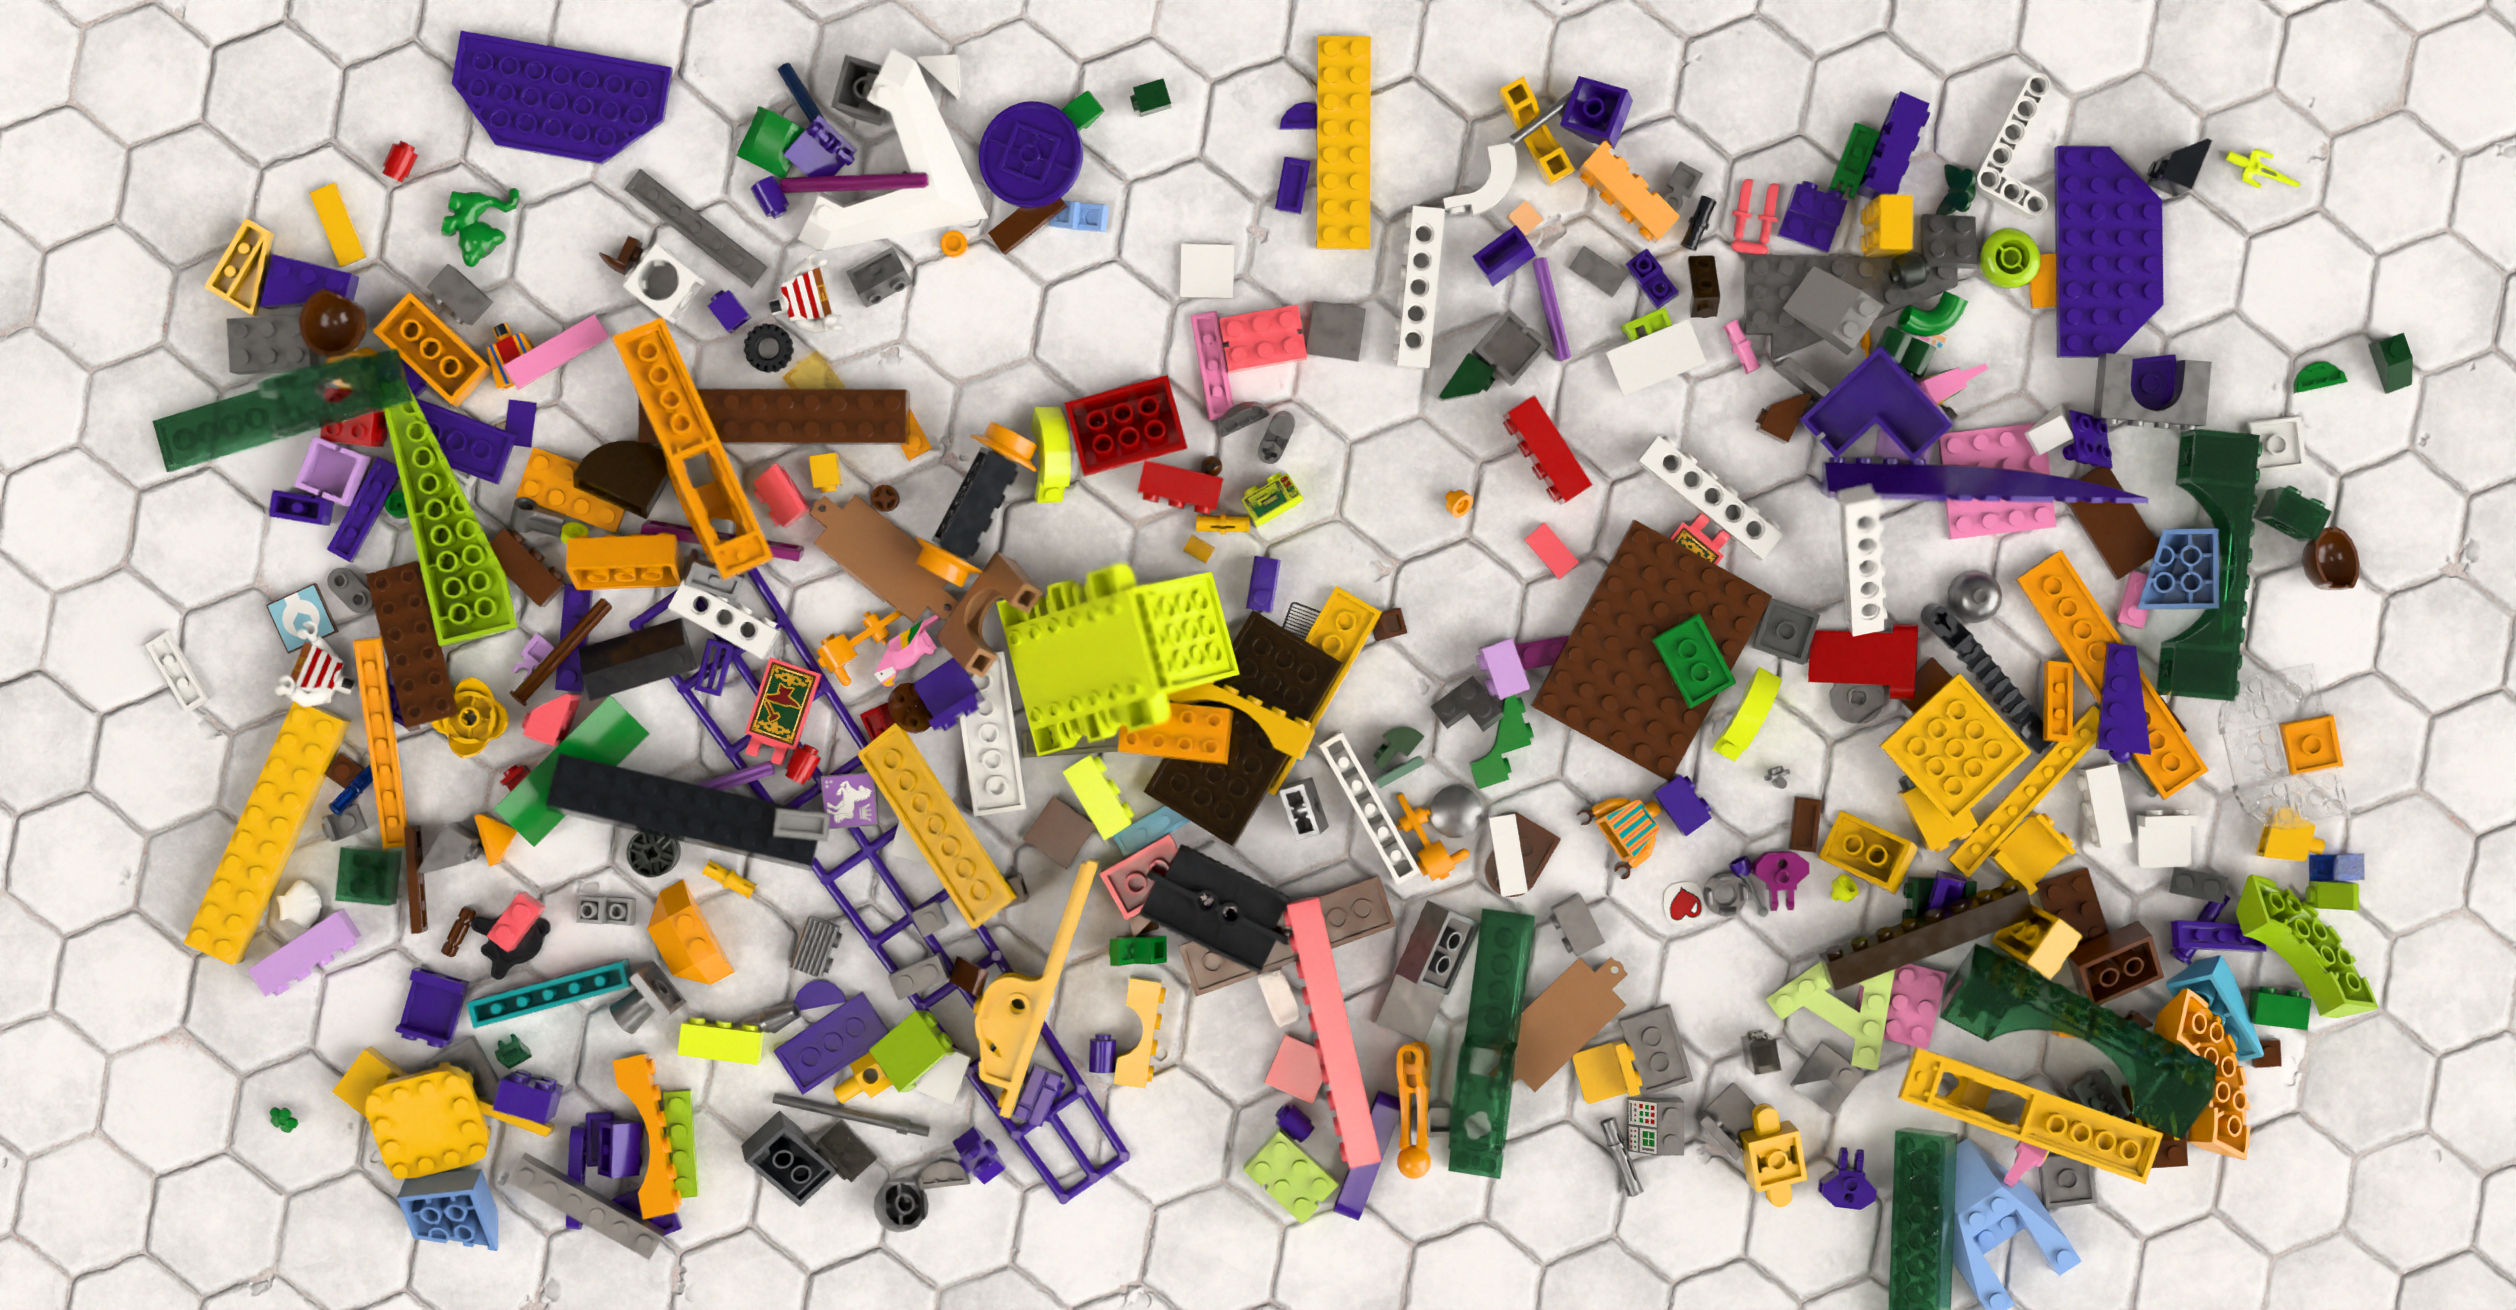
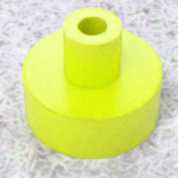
(573, 530)
(1844, 888)

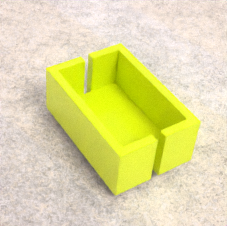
(1099, 796)

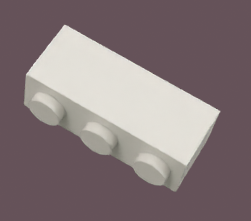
(2104, 805)

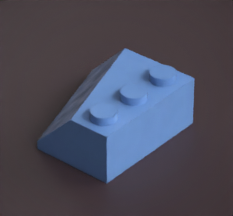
(2183, 571)
(451, 1208)

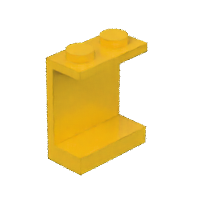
(2032, 850)

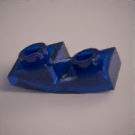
(2336, 867)

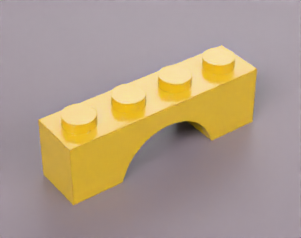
(1542, 146)
(1133, 1065)

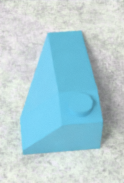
(2217, 986)

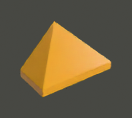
(495, 837)

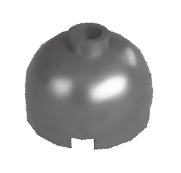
(1974, 596)
(900, 1205)

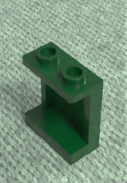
(1918, 892)

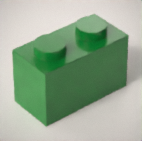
(2279, 1009)

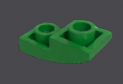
(1083, 110)

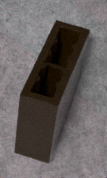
(624, 475)

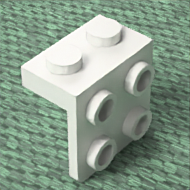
(2165, 838)

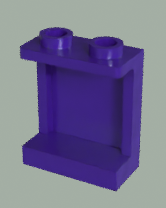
(432, 1007)

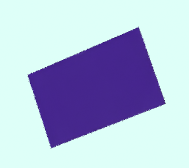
(521, 421)

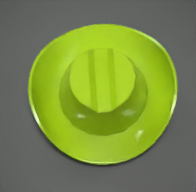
(2009, 258)

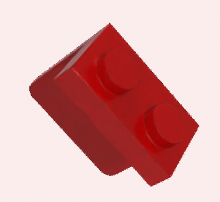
(363, 431)

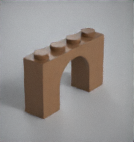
(963, 629)

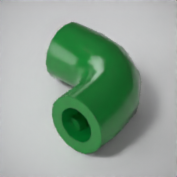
(1933, 321)

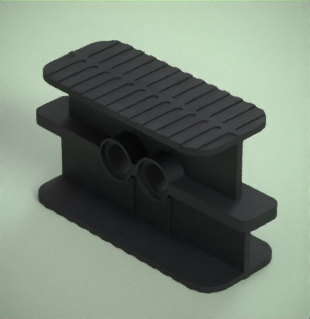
(1176, 907)

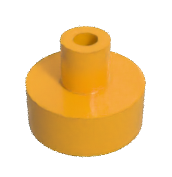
(1458, 503)

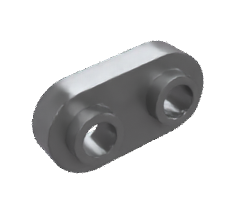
(350, 590)

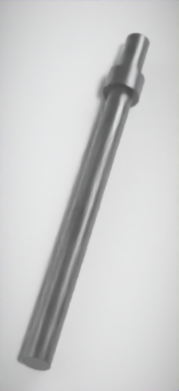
(901, 1126)

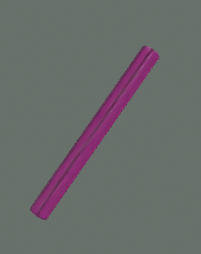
(854, 182)

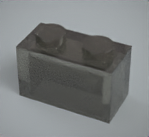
(1760, 1052)

